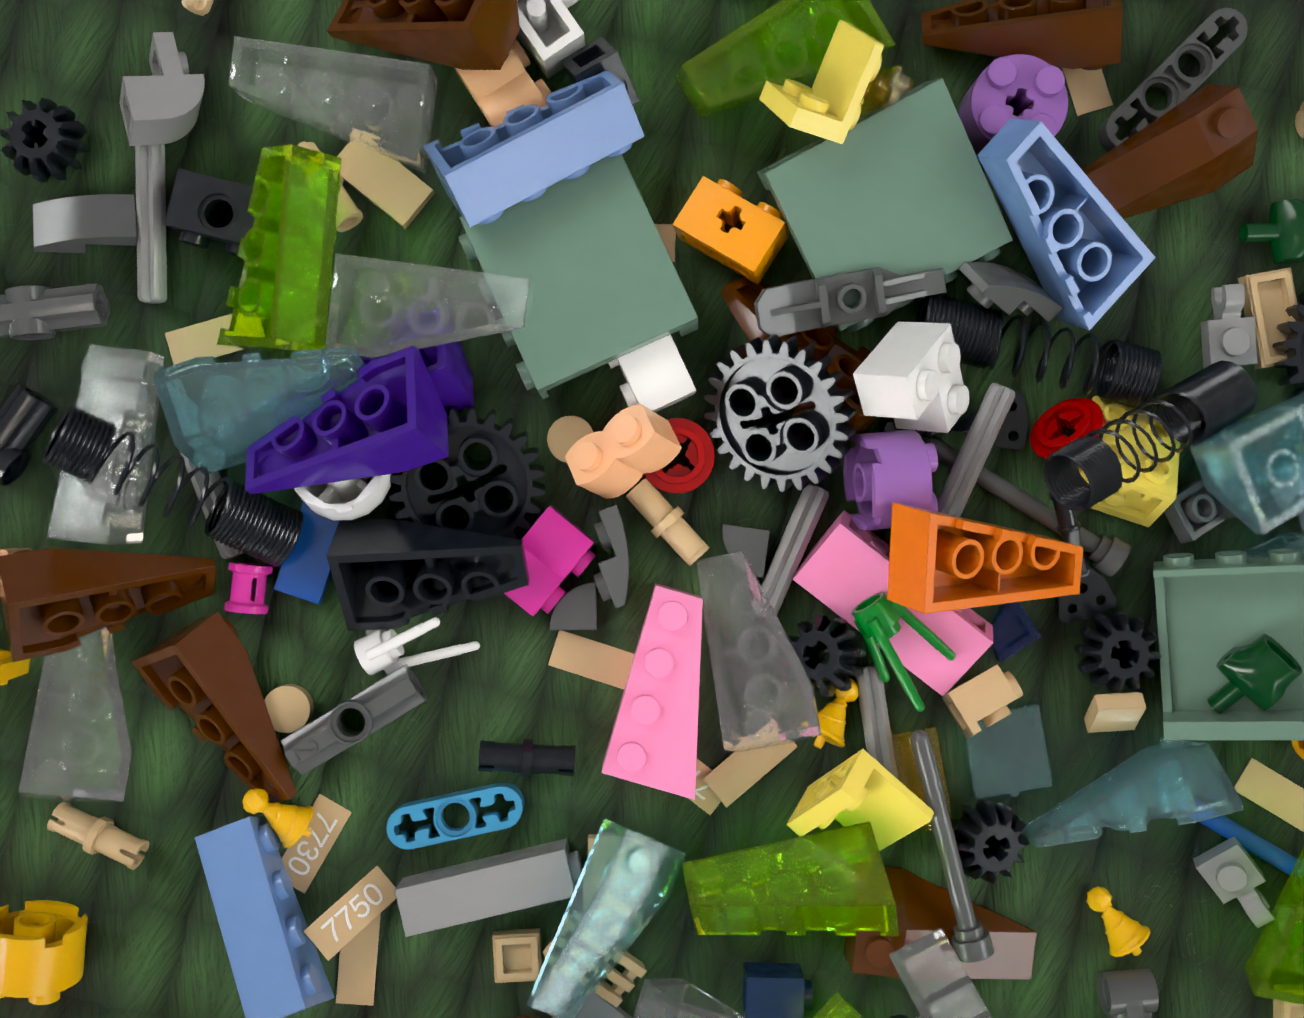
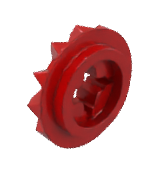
(1076, 414)
(700, 456)

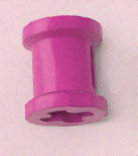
(248, 588)

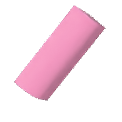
(853, 566)

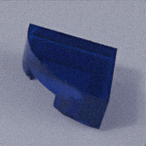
(1012, 631)

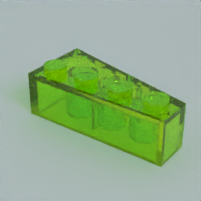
(795, 886)

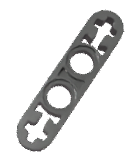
(1171, 80)

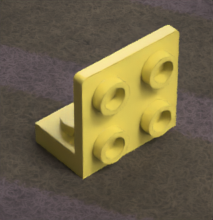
(836, 95)
(1152, 491)
(860, 793)

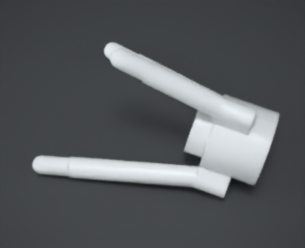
(383, 648)

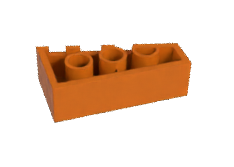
(964, 563)

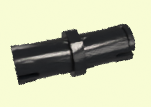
(526, 758)

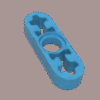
(419, 811)

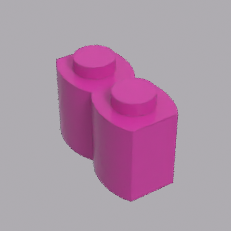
(552, 551)

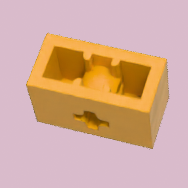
(743, 250)

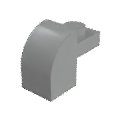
(161, 105)

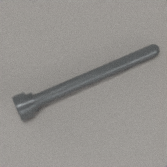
(1105, 552)
(970, 940)

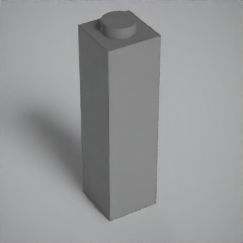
(488, 887)

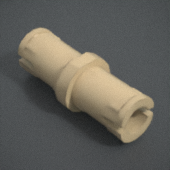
(667, 522)
(98, 835)

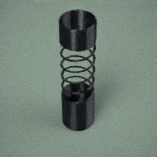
(1125, 377)
(1187, 412)
(237, 518)

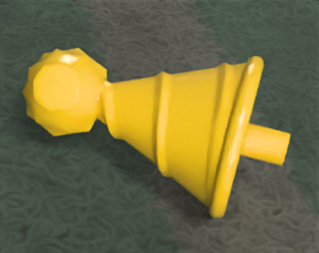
(833, 717)
(287, 820)
(1123, 933)

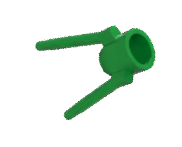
(877, 623)

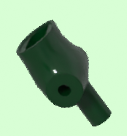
(1283, 231)
(1255, 671)

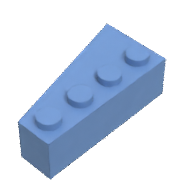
(535, 147)
(1063, 222)
(261, 921)

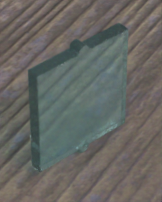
(1009, 755)

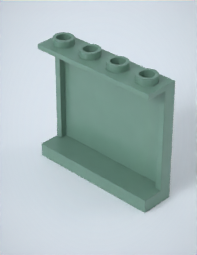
(890, 196)
(593, 274)
(1205, 613)

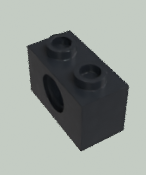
(195, 207)

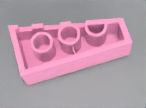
(660, 703)

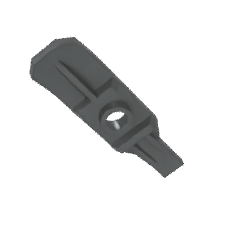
(820, 300)

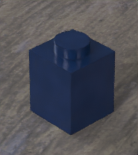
(775, 990)

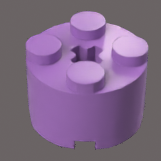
(1016, 84)
(888, 470)

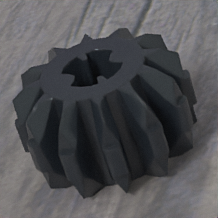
(28, 131)
(840, 646)
(1118, 670)
(988, 839)

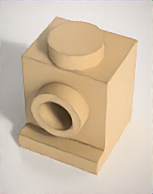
(983, 699)

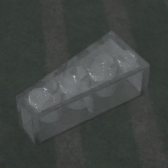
(342, 94)
(121, 390)

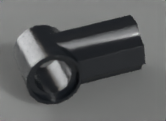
(21, 423)

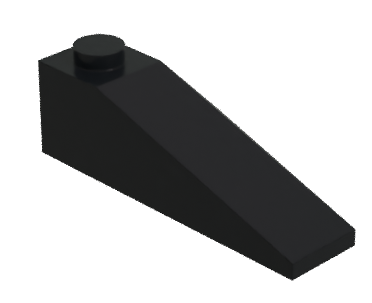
(405, 569)

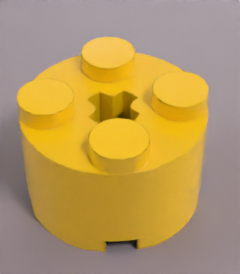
(41, 950)

